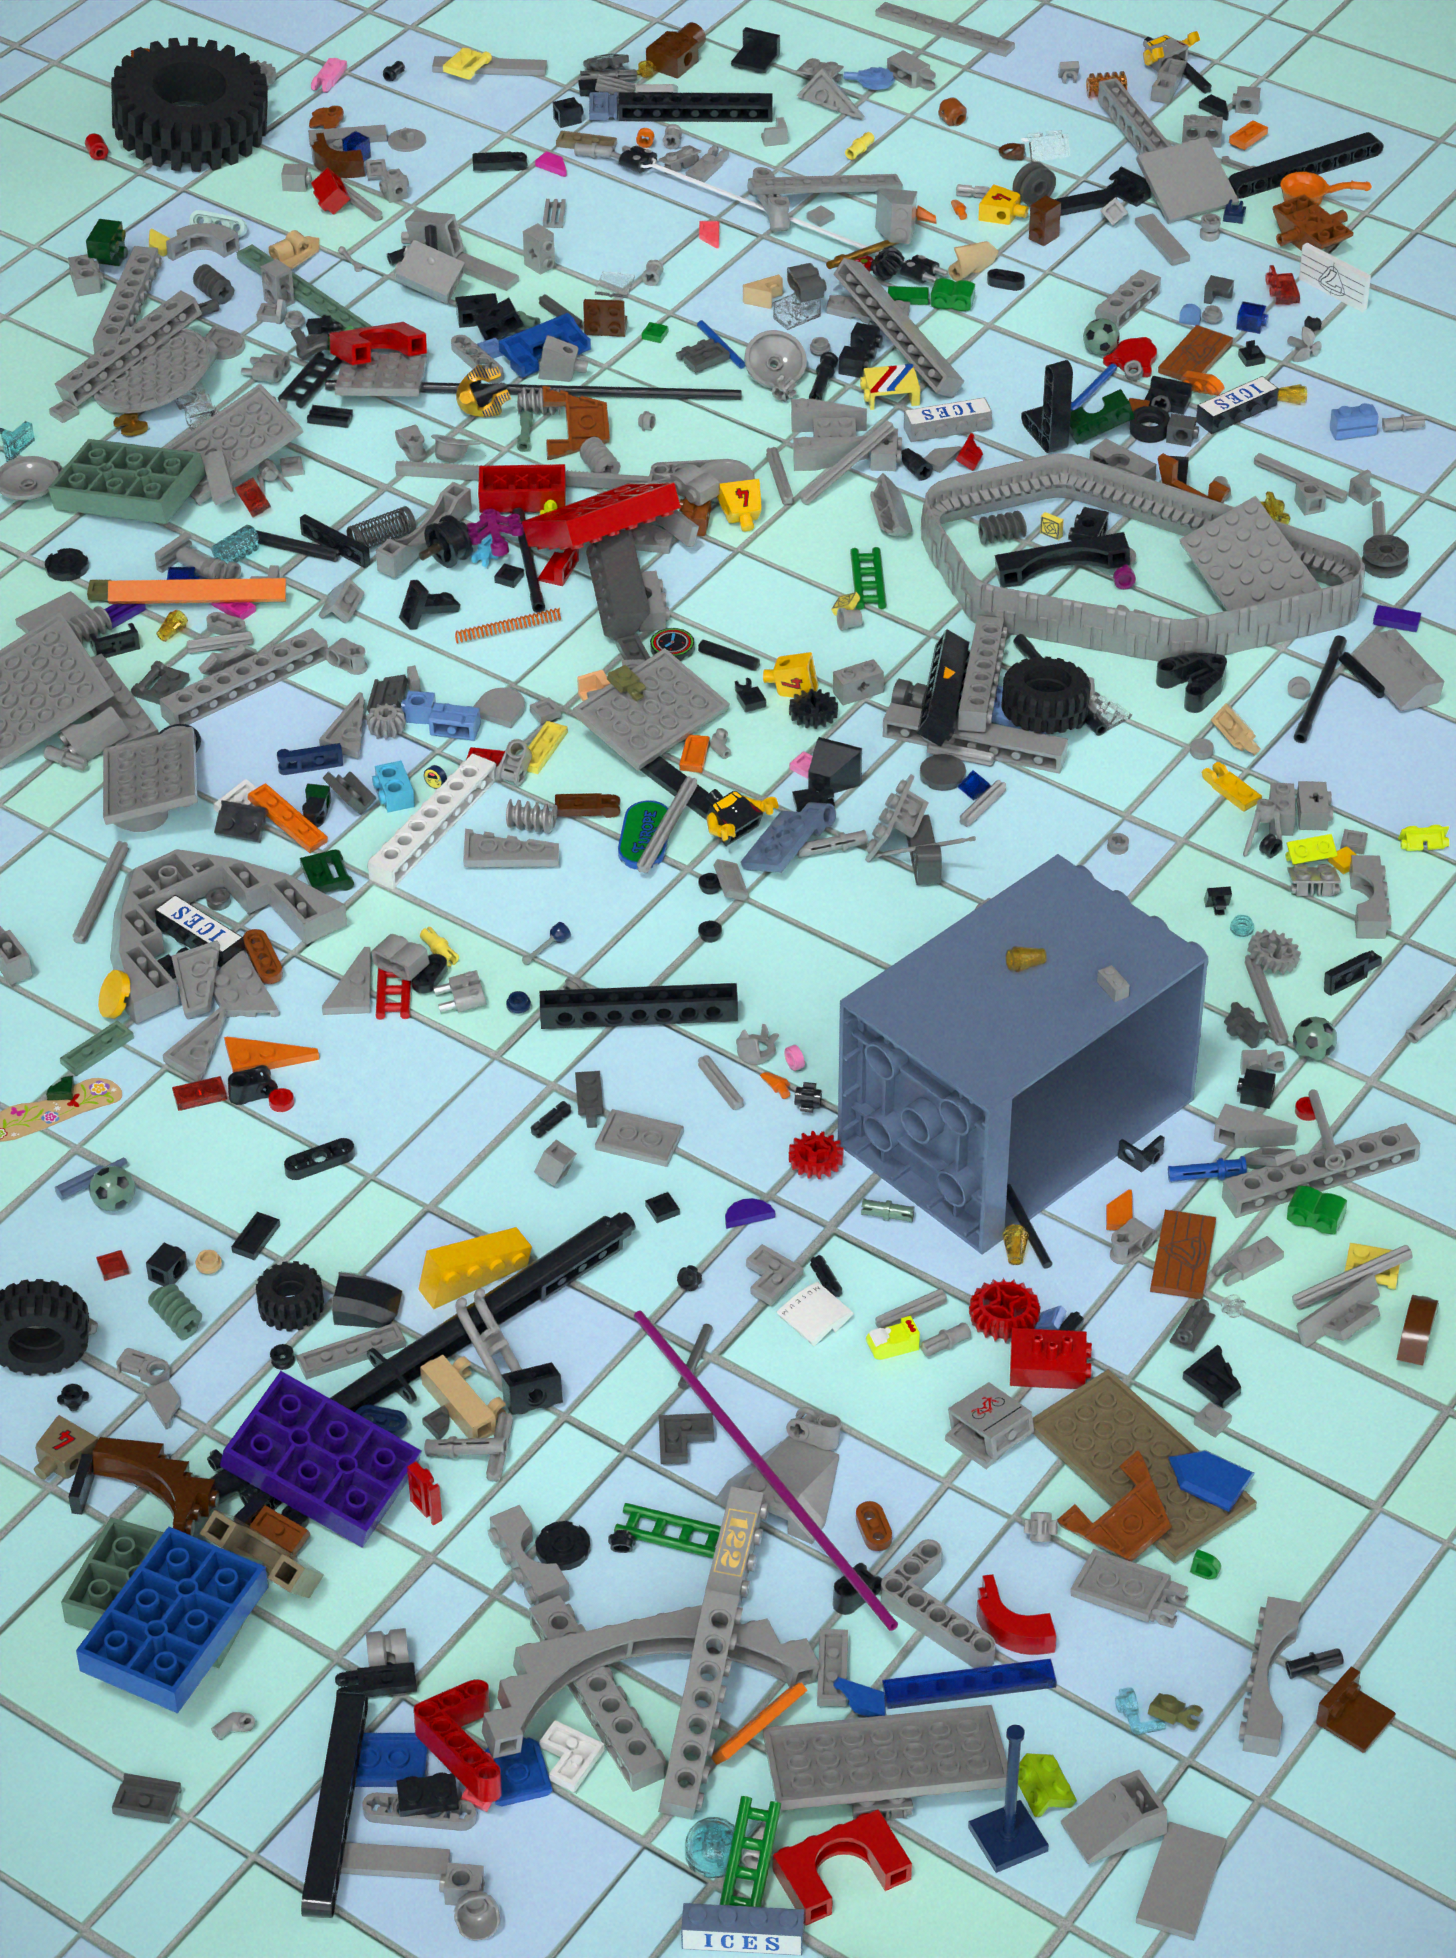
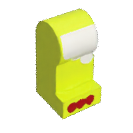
(894, 1339)

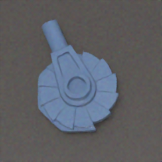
(872, 78)

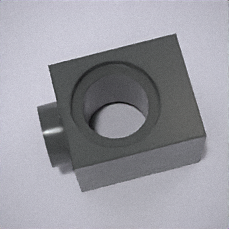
(1182, 430)

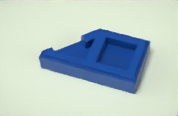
(862, 1699)

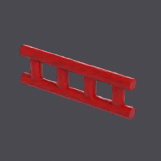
(384, 989)

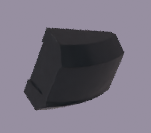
(364, 1301)

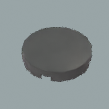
(942, 772)

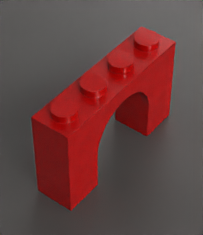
(356, 344)
(863, 1837)

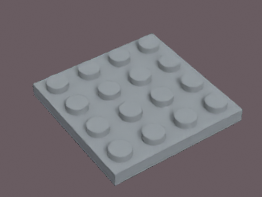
(383, 376)

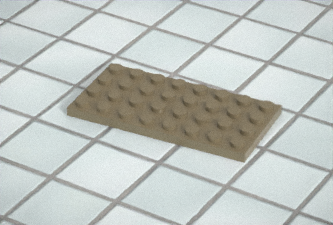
(1107, 1424)

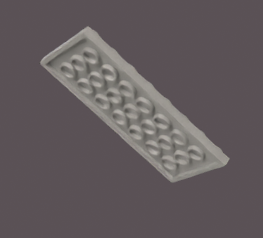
(885, 1757)

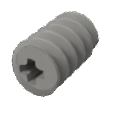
(534, 401)
(599, 457)
(90, 623)
(531, 817)

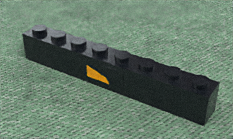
(944, 688)

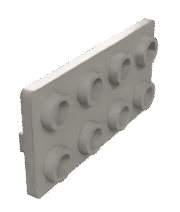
(903, 813)

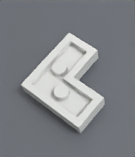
(576, 1751)

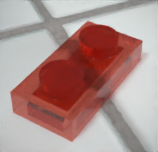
(252, 497)
(199, 1093)

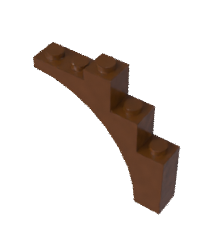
(166, 1478)

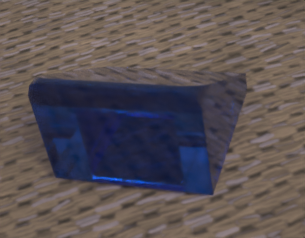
(974, 785)

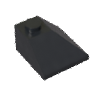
(835, 766)

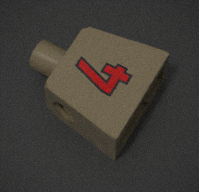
(62, 1448)

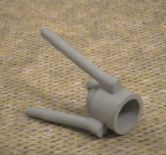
(269, 473)
(1264, 813)

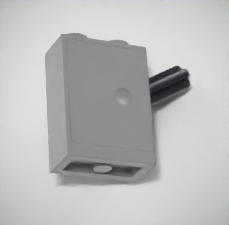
(429, 269)

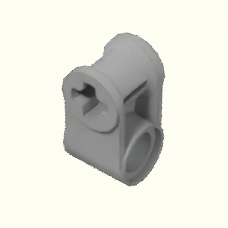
(411, 442)
(347, 656)
(513, 767)
(1131, 1241)
(817, 1427)

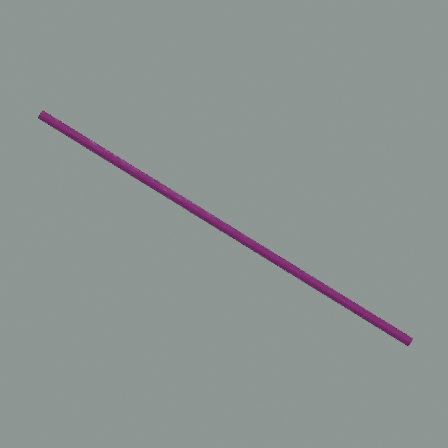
(767, 1473)

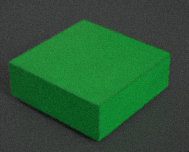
(655, 332)

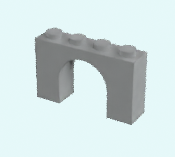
(94, 735)

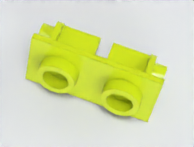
(1413, 837)
(1311, 849)

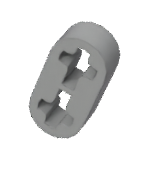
(224, 624)

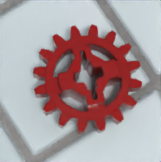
(816, 1154)

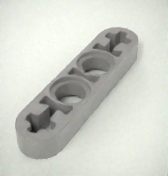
(479, 356)
(441, 1822)

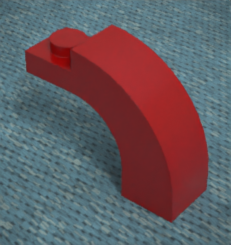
(1011, 1630)

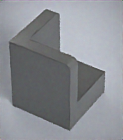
(1218, 287)

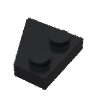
(1213, 1378)

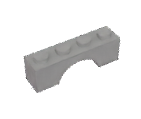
(1371, 916)
(513, 1534)

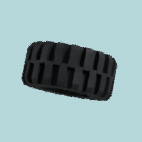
(1045, 695)
(44, 1306)

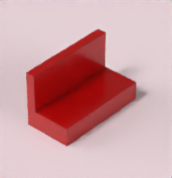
(559, 567)

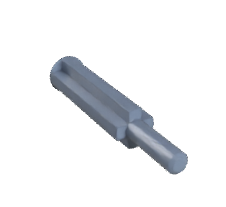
(82, 1181)

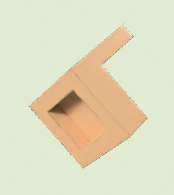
(591, 682)

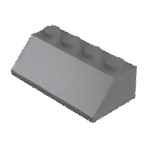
(1401, 670)

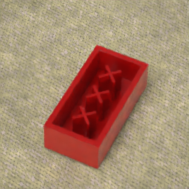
(521, 487)

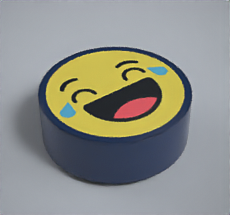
(435, 776)

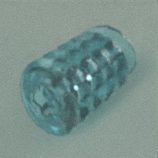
(236, 545)

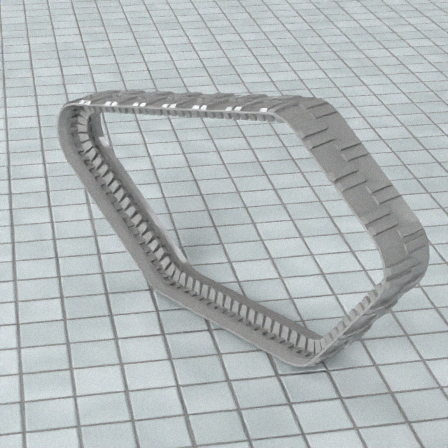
(1151, 503)

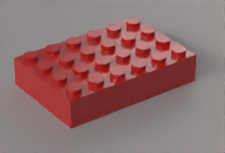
(601, 515)

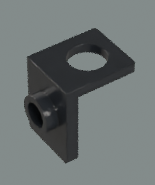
(1144, 1158)

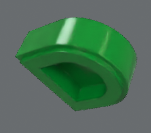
(1205, 1565)

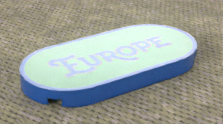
(637, 830)

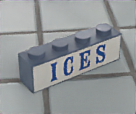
(742, 1929)

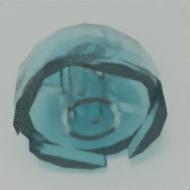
(709, 1846)

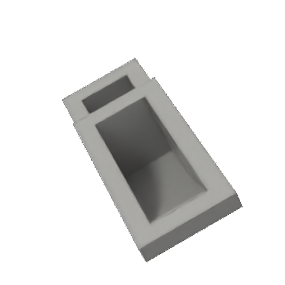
(1168, 80)

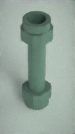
(523, 440)

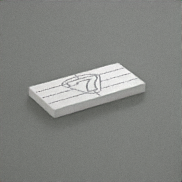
(1334, 277)

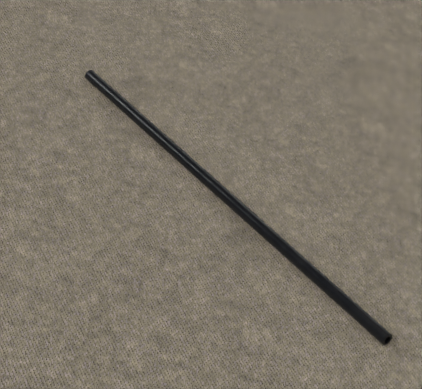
(594, 391)

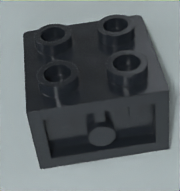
(758, 50)

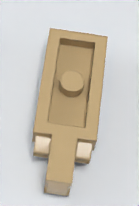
(1235, 729)

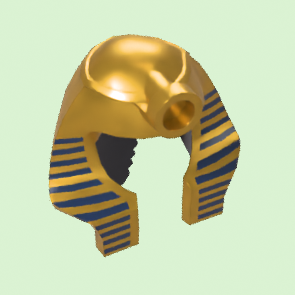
(475, 397)

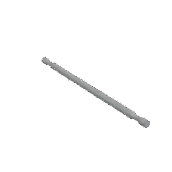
(910, 849)

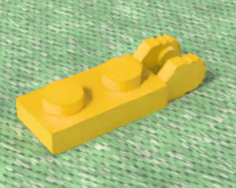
(1231, 786)

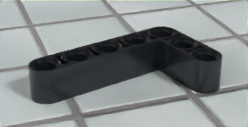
(1051, 422)

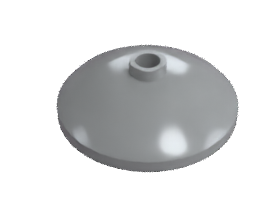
(778, 349)
(27, 477)

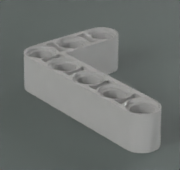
(905, 1598)

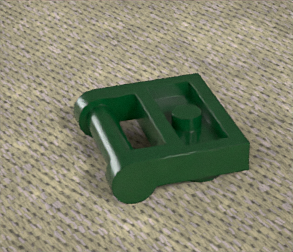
(319, 875)

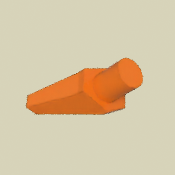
(959, 209)
(924, 215)
(777, 1083)

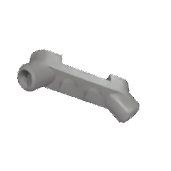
(774, 205)

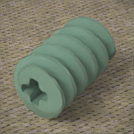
(175, 1310)

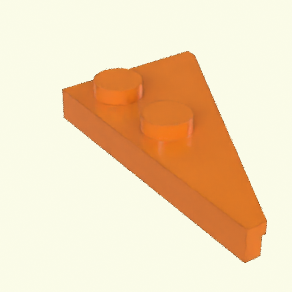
(249, 1053)

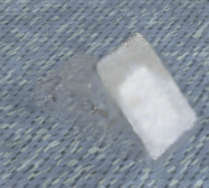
(1109, 711)

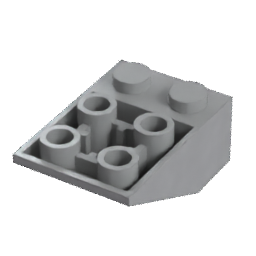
(1116, 1818)

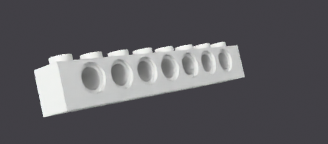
(431, 821)

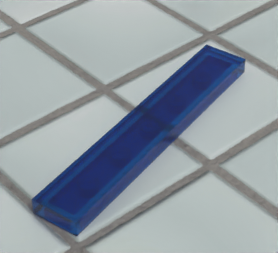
(969, 1683)

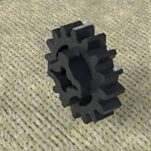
(813, 708)

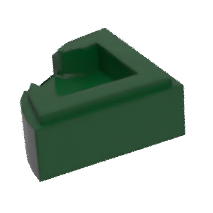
(62, 1090)

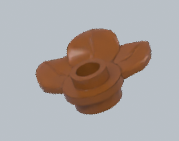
(327, 117)

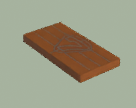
(1195, 352)
(1183, 1254)

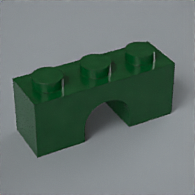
(1114, 413)

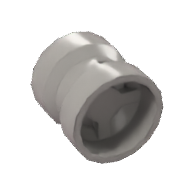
(1210, 225)

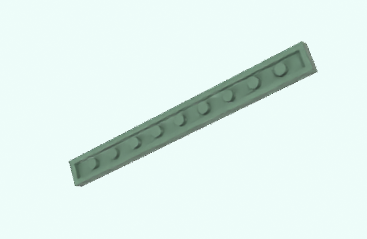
(304, 291)

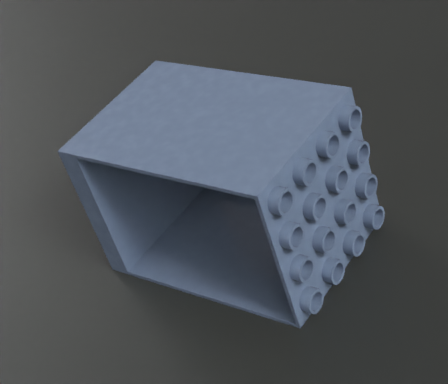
(1022, 1076)

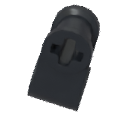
(249, 1085)
(846, 1598)

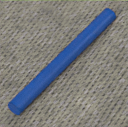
(711, 334)

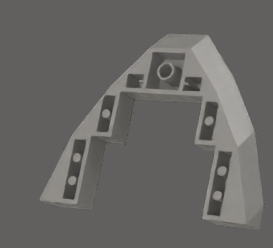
(190, 877)

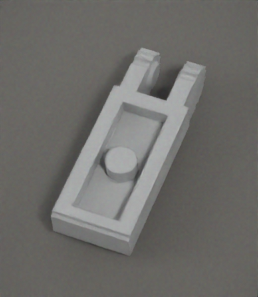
(708, 164)
(1248, 1261)

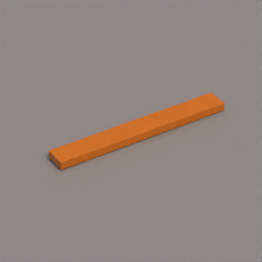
(197, 591)

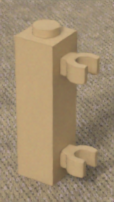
(464, 1406)

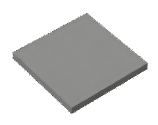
(1187, 180)

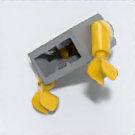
(1166, 47)

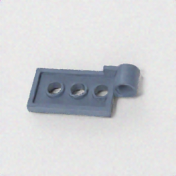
(787, 836)

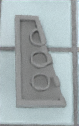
(849, 308)

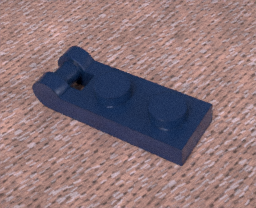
(309, 759)

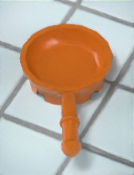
(1314, 186)

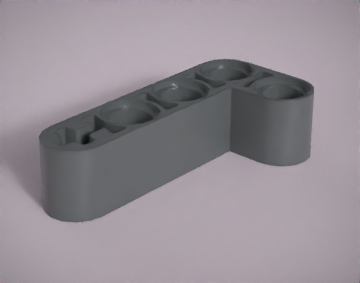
(925, 859)

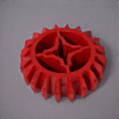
(1003, 1306)

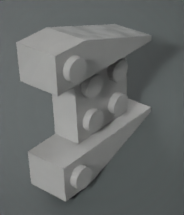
(833, 432)

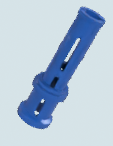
(1221, 1169)

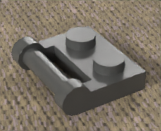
(170, 682)

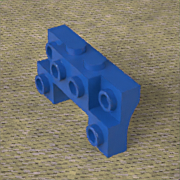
(527, 346)

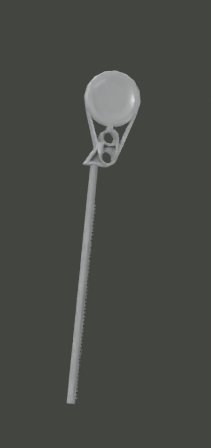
(722, 469)

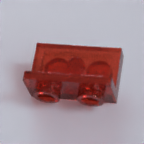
(1282, 287)

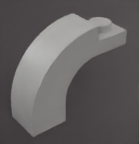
(203, 237)

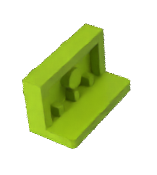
(1044, 1783)

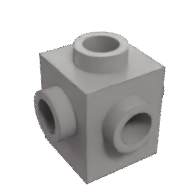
(394, 185)

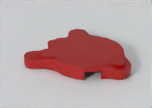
(1132, 349)

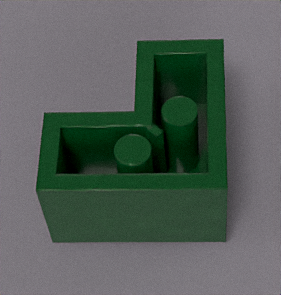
(107, 242)

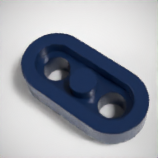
(388, 1419)

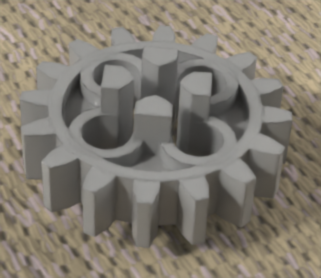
(1274, 951)

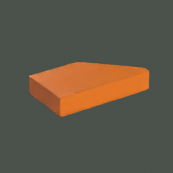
(1119, 1211)

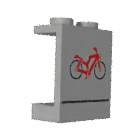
(994, 1417)

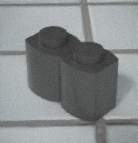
(806, 282)

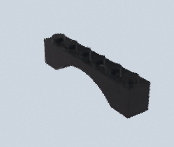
(1103, 551)

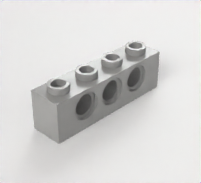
(1129, 298)

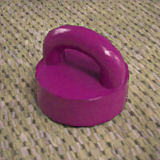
(1124, 577)

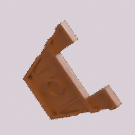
(584, 420)
(1169, 470)
(1131, 1523)

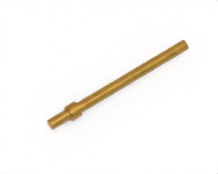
(859, 253)

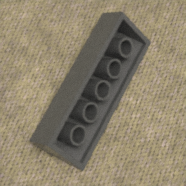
(618, 584)

